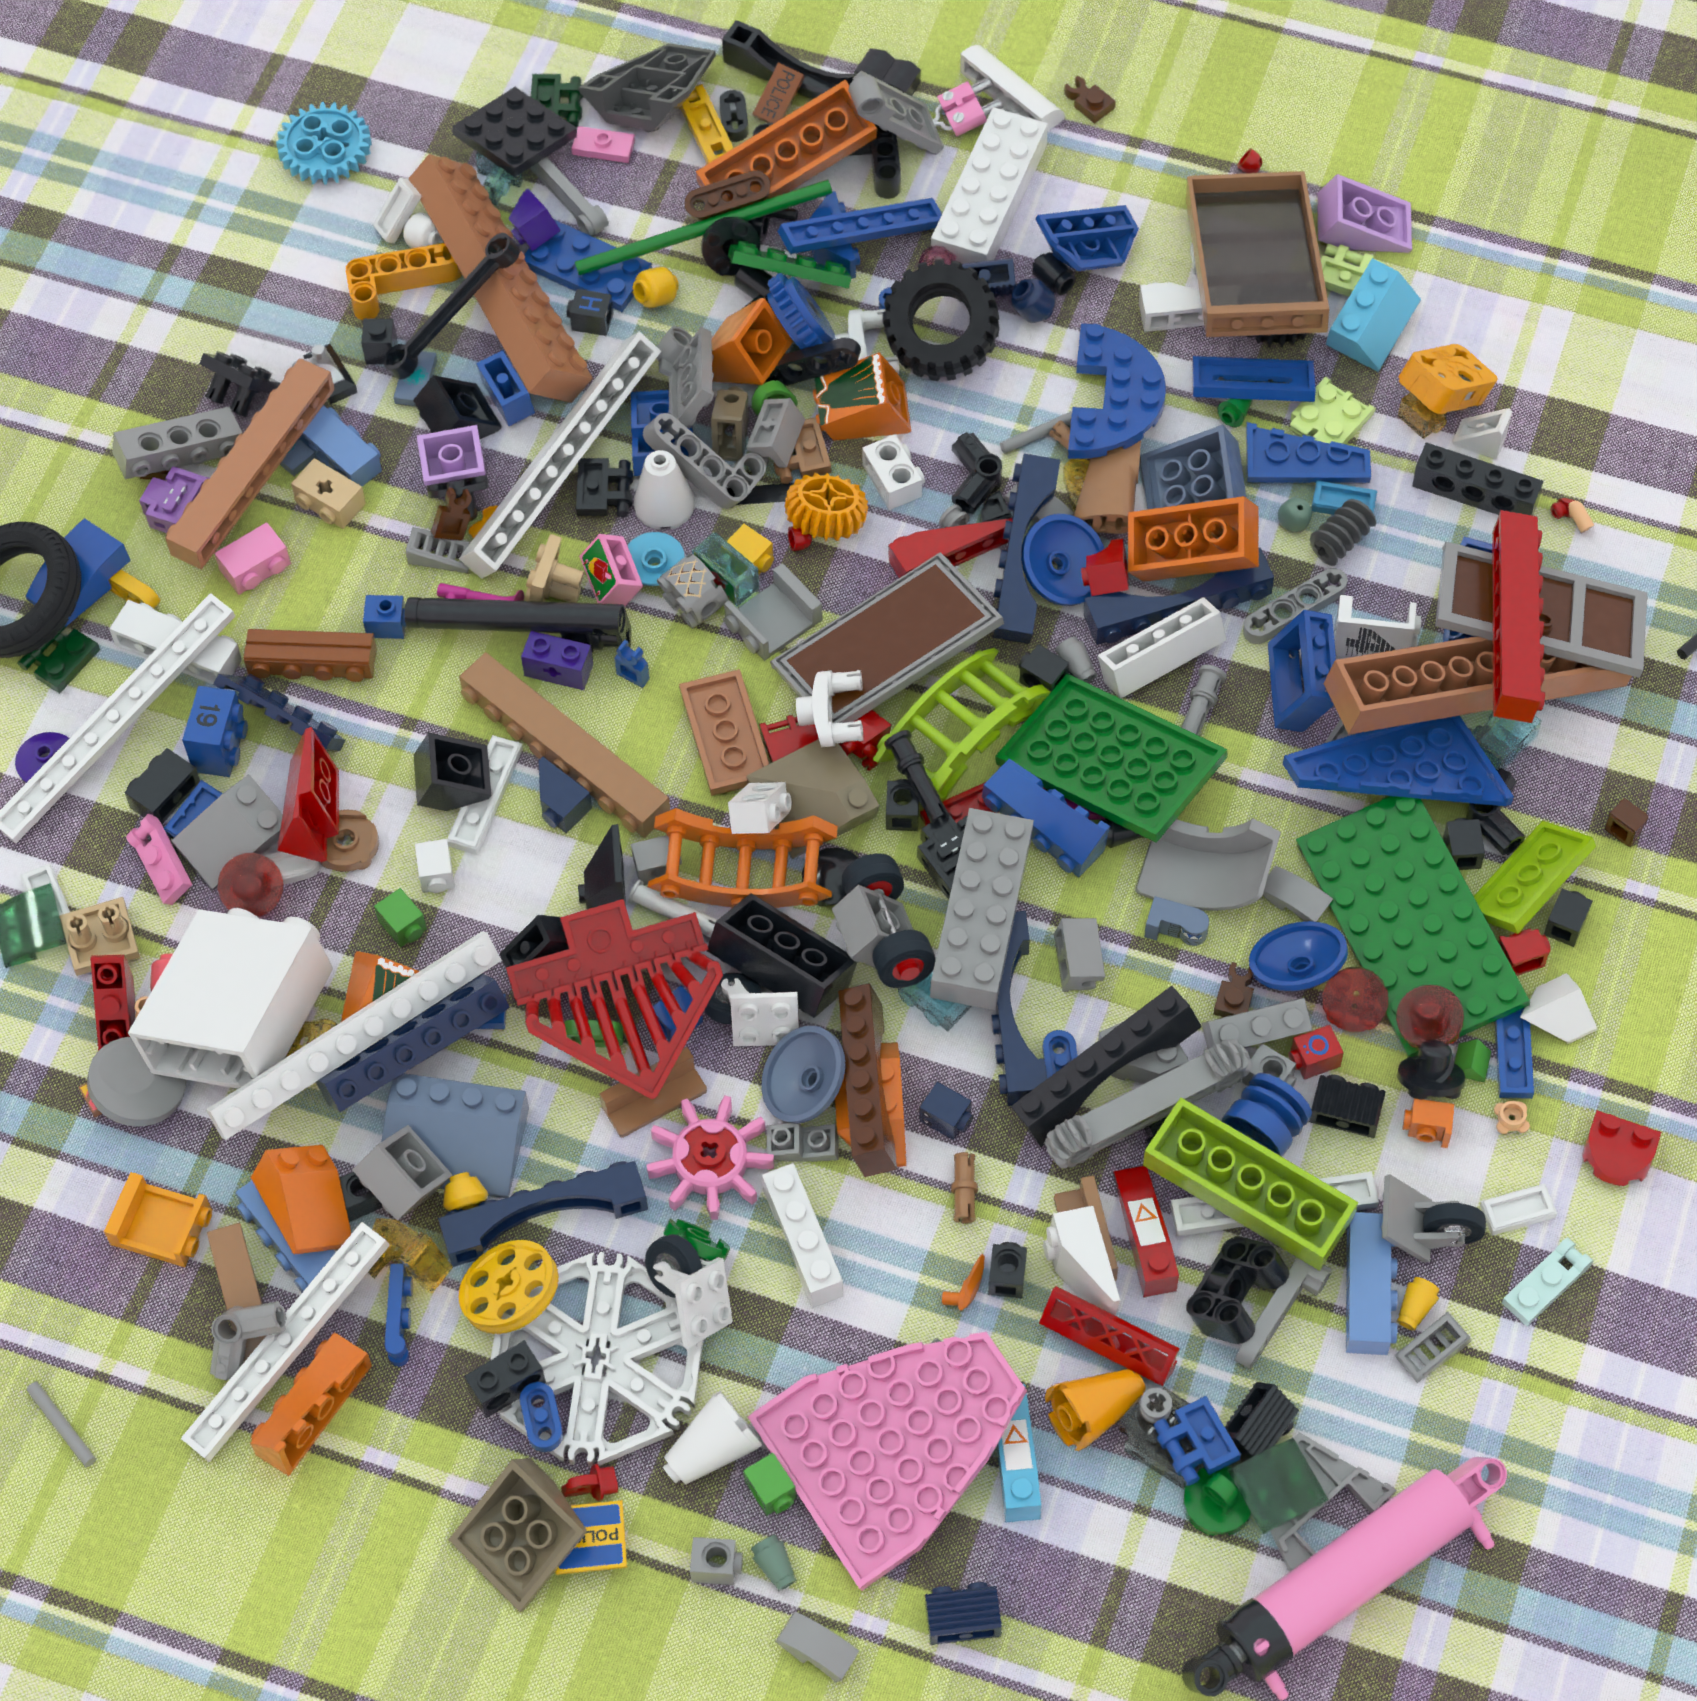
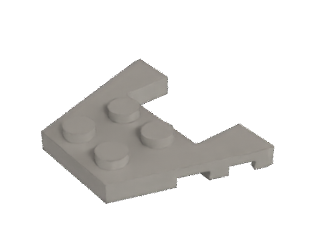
(1333, 1477)

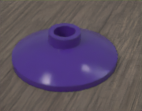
(28, 756)

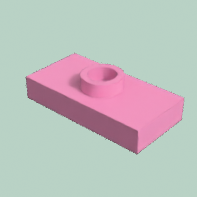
(603, 144)

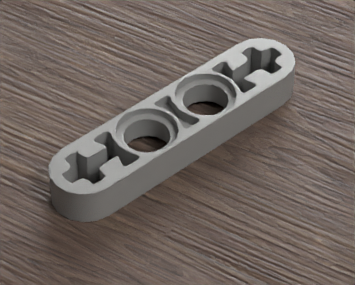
(1293, 603)

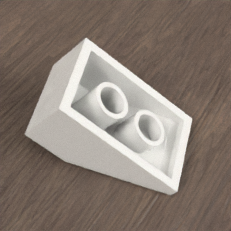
(1081, 1257)

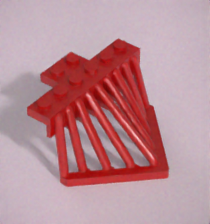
(604, 949)

